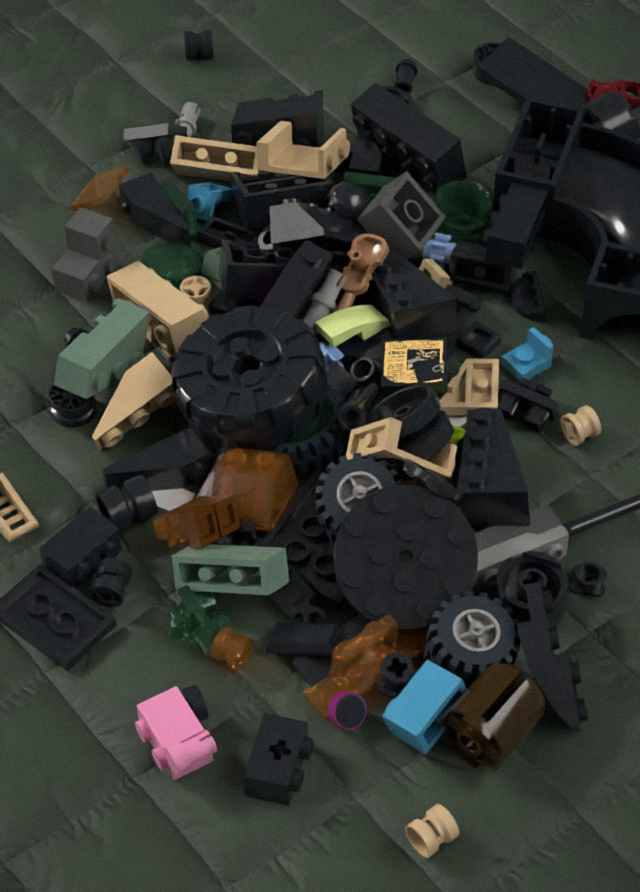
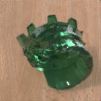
(465, 208)

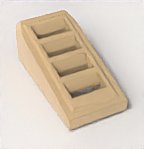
(16, 504)

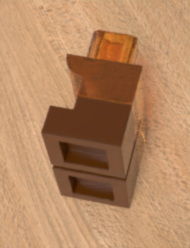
(199, 520)

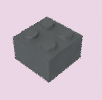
(402, 216)

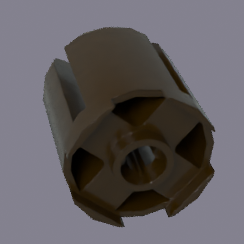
(493, 741)

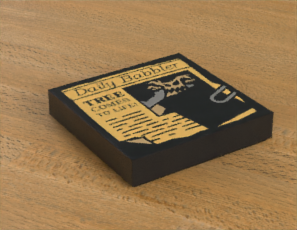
(414, 363)

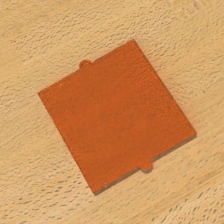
(100, 188)

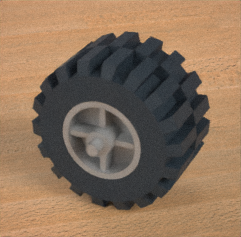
(347, 485)
(472, 635)

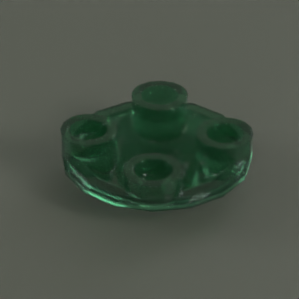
(173, 261)

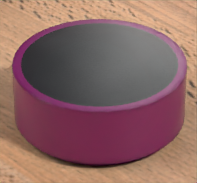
(347, 710)

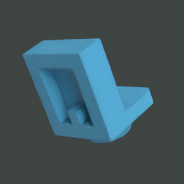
(206, 197)
(530, 357)

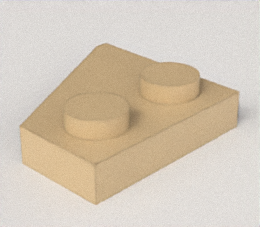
(472, 388)

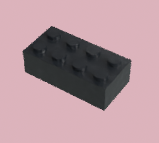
(408, 138)

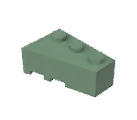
(105, 353)

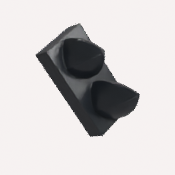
(146, 137)

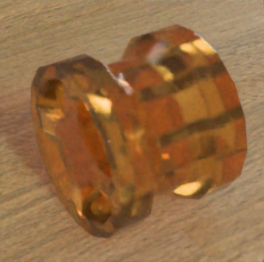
(232, 648)

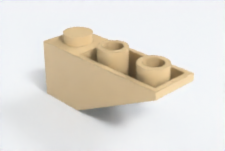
(139, 394)

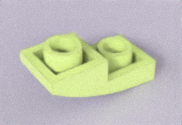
(346, 323)

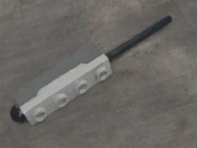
(543, 535)

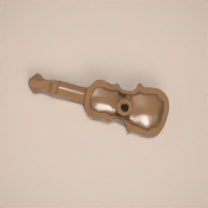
(365, 254)

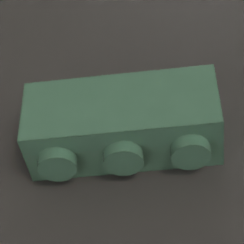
(231, 569)

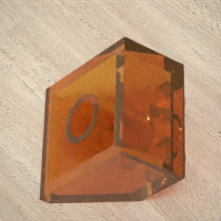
(259, 482)

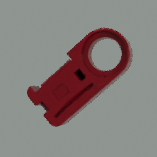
(621, 86)

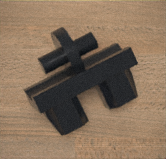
(529, 396)

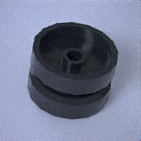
(423, 425)

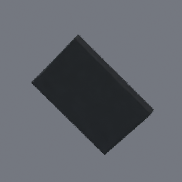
(54, 617)

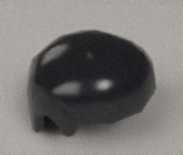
(348, 200)

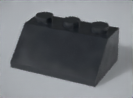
(295, 222)

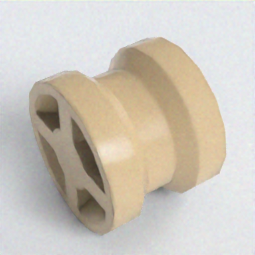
(198, 289)
(580, 425)

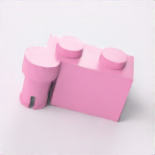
(174, 733)

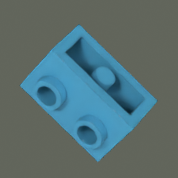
(421, 704)

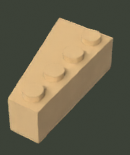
(171, 311)

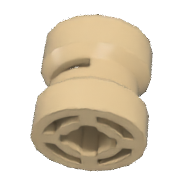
(432, 831)

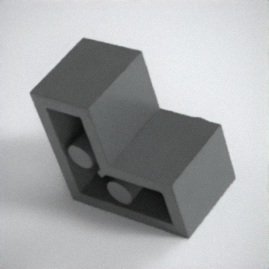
(89, 255)

